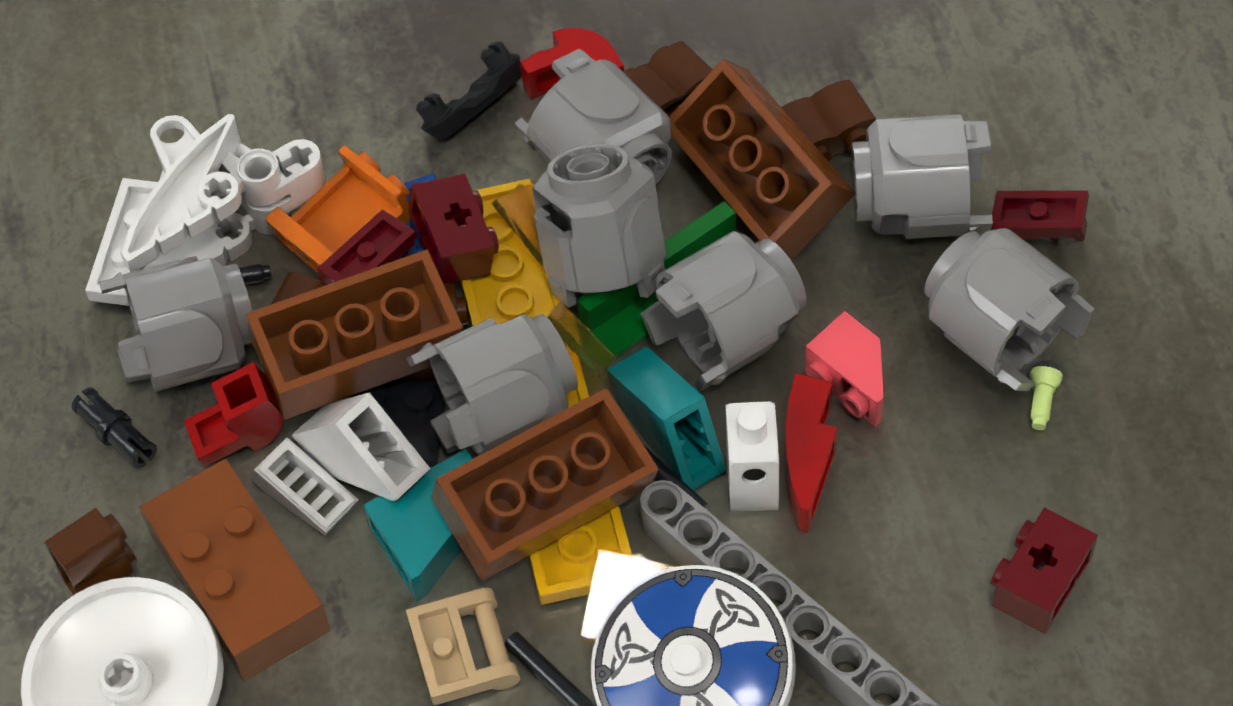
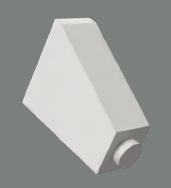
(361, 447)

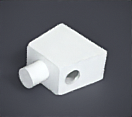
(752, 445)

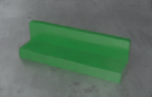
(616, 314)

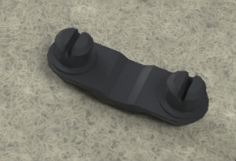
(502, 73)

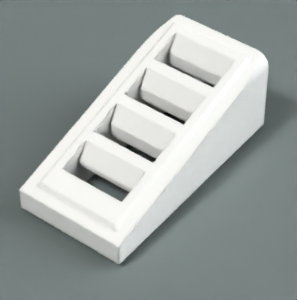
(290, 454)

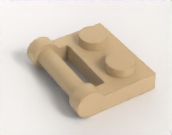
(446, 652)

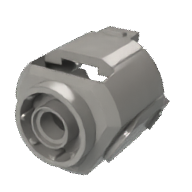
(598, 106)
(918, 175)
(598, 223)
(1003, 302)
(726, 304)
(185, 321)
(498, 380)

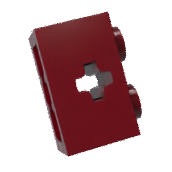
(453, 227)
(1062, 552)

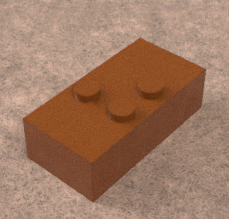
(759, 158)
(351, 333)
(543, 483)
(235, 569)

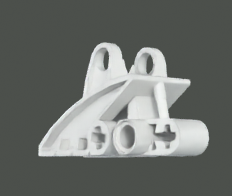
(206, 183)

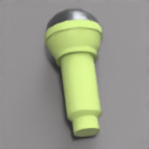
(1046, 379)

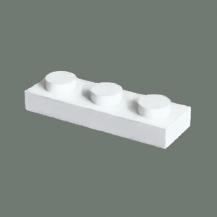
(109, 260)

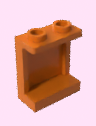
(340, 209)

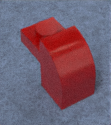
(537, 69)
(241, 417)

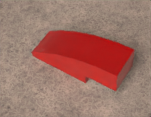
(808, 446)

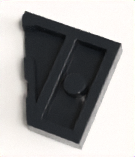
(411, 408)

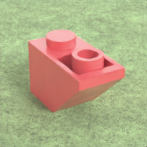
(852, 361)

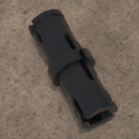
(114, 427)

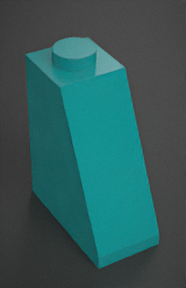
(668, 416)
(415, 531)

